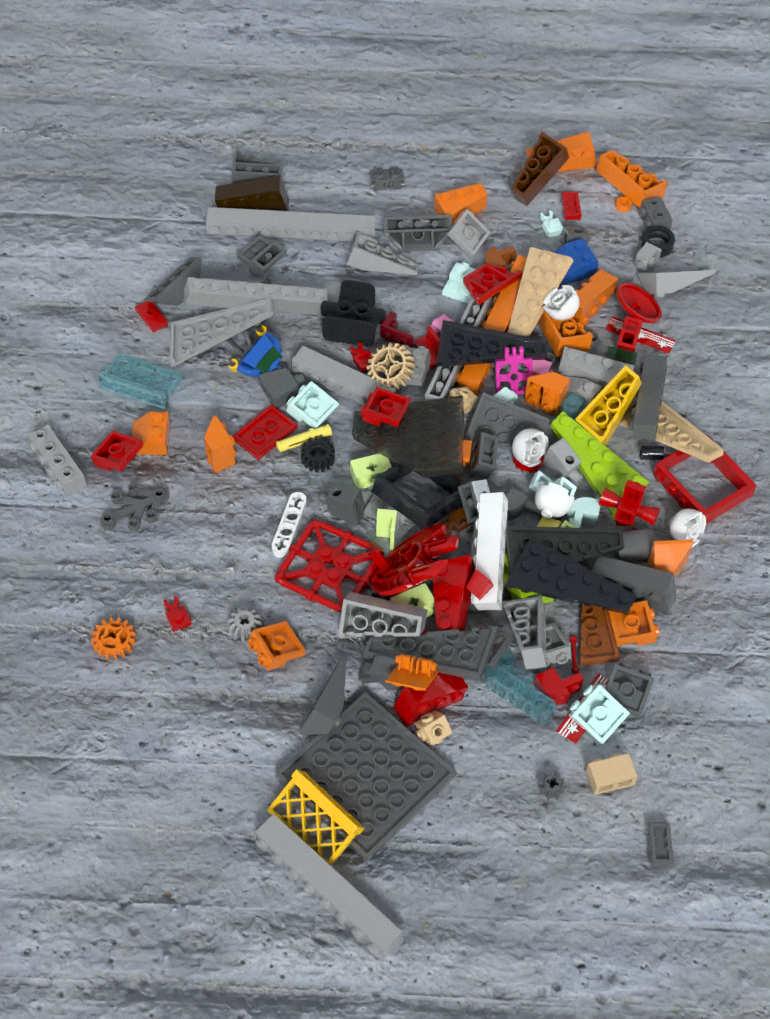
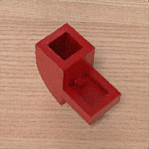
(629, 334)
(557, 689)

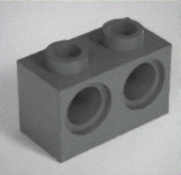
(483, 455)

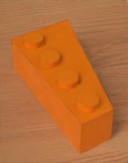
(580, 152)
(630, 178)
(594, 295)
(565, 334)

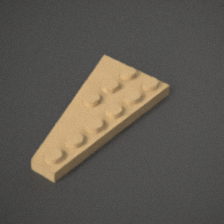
(540, 276)

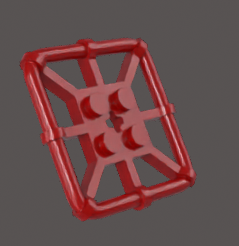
(317, 563)

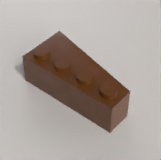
(539, 168)

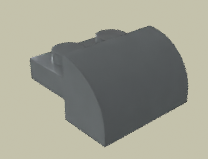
(261, 255)
(637, 542)

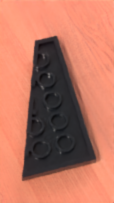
(560, 578)

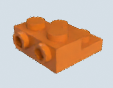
(635, 626)
(275, 645)

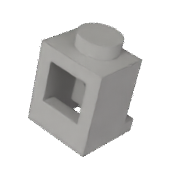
(647, 256)

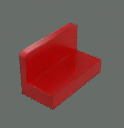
(431, 342)

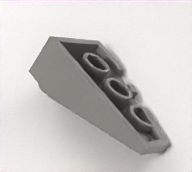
(371, 256)
(668, 282)

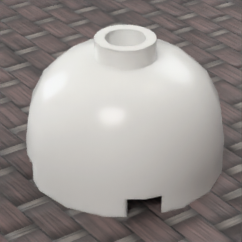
(562, 303)
(530, 446)
(553, 500)
(687, 525)

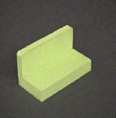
(386, 525)

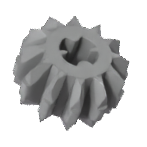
(243, 623)

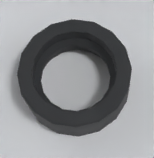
(663, 233)

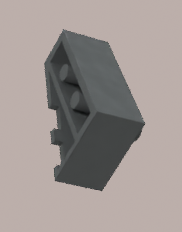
(250, 168)

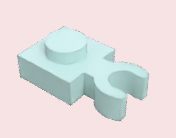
(551, 226)

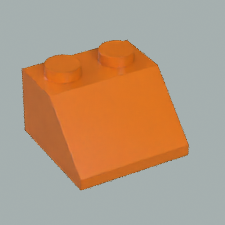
(154, 432)

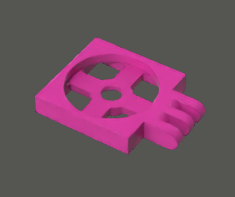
(513, 359)

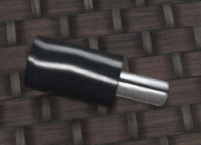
(654, 452)

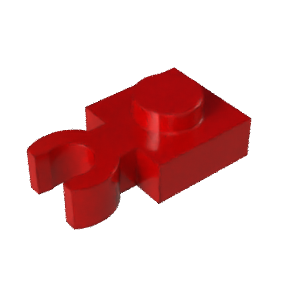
(361, 357)
(176, 616)

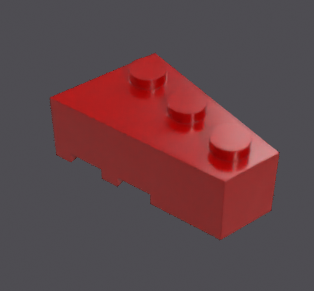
(440, 693)

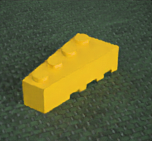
(609, 406)

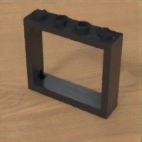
(408, 506)

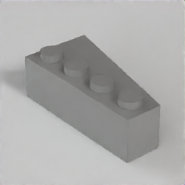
(589, 366)
(379, 617)
(528, 627)

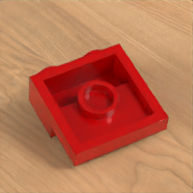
(385, 407)
(116, 451)

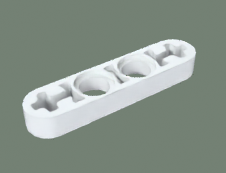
(286, 523)

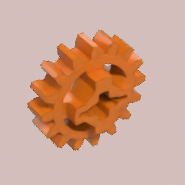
(110, 638)

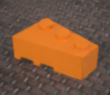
(457, 200)

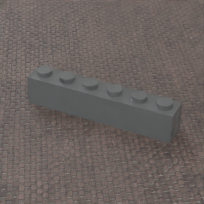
(649, 397)

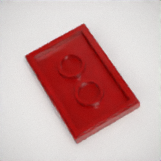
(263, 431)

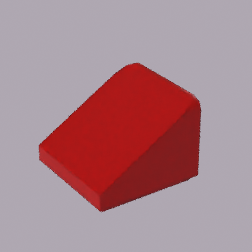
(479, 585)

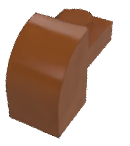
(501, 257)

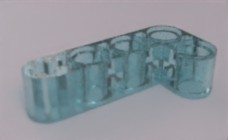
(546, 707)

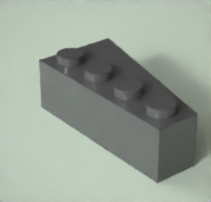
(645, 582)

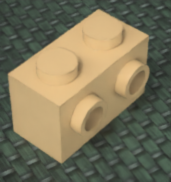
(611, 773)

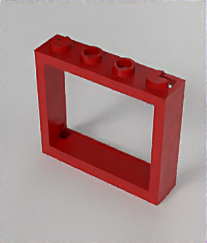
(728, 468)

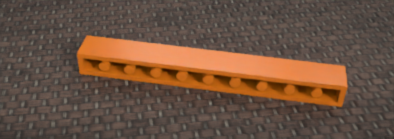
(497, 319)

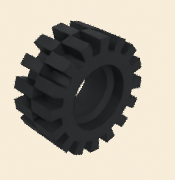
(314, 446)

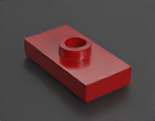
(571, 206)
(151, 316)

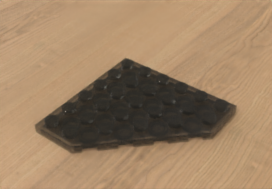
(426, 439)

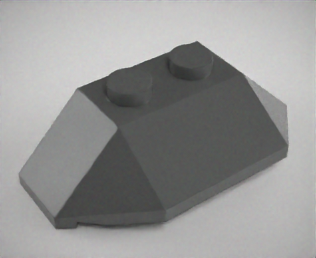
(417, 232)
(172, 288)

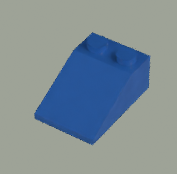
(583, 264)

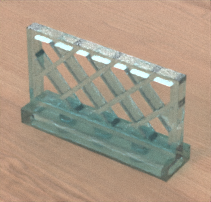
(137, 388)

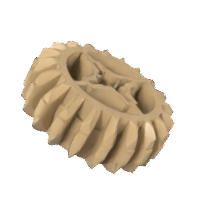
(385, 362)

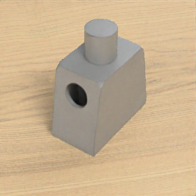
(563, 461)

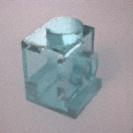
(573, 405)

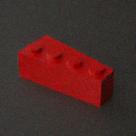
(451, 594)

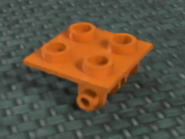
(413, 674)

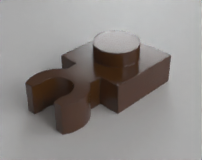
(456, 521)

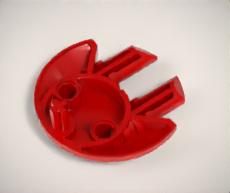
(412, 560)

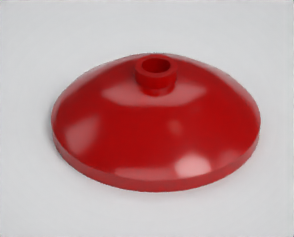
(638, 303)

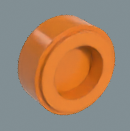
(623, 204)

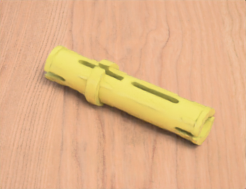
(298, 440)

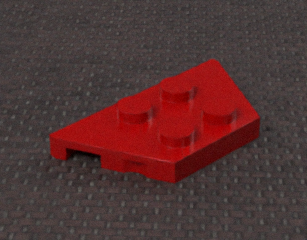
(489, 281)

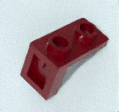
(390, 333)

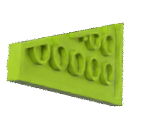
(598, 463)

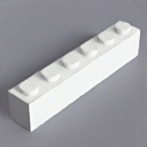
(491, 547)

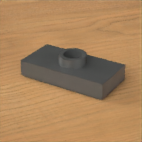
(660, 844)

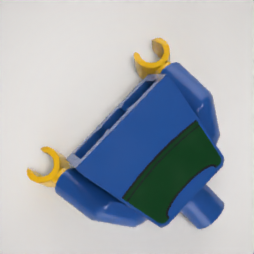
(261, 357)

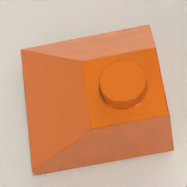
(670, 555)

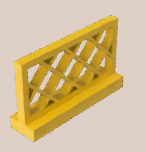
(327, 804)

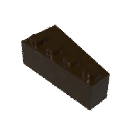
(254, 194)

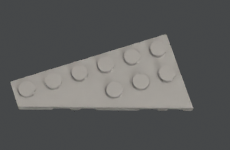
(207, 330)

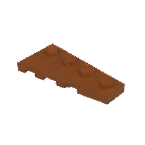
(596, 637)

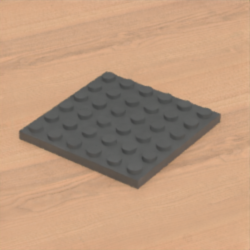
(372, 771)

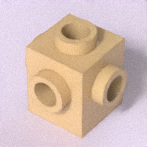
(468, 396)
(433, 728)

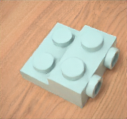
(455, 287)
(311, 405)
(598, 713)

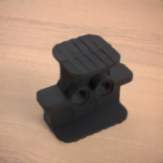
(353, 316)

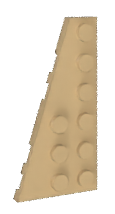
(680, 434)

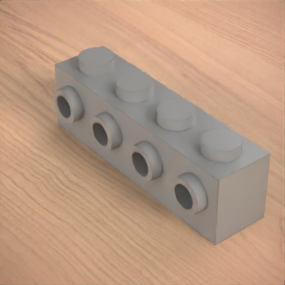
(57, 460)

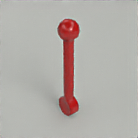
(573, 640)

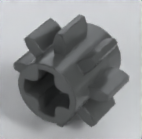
(549, 792)

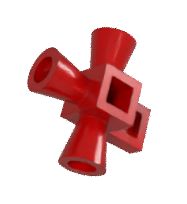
(629, 505)

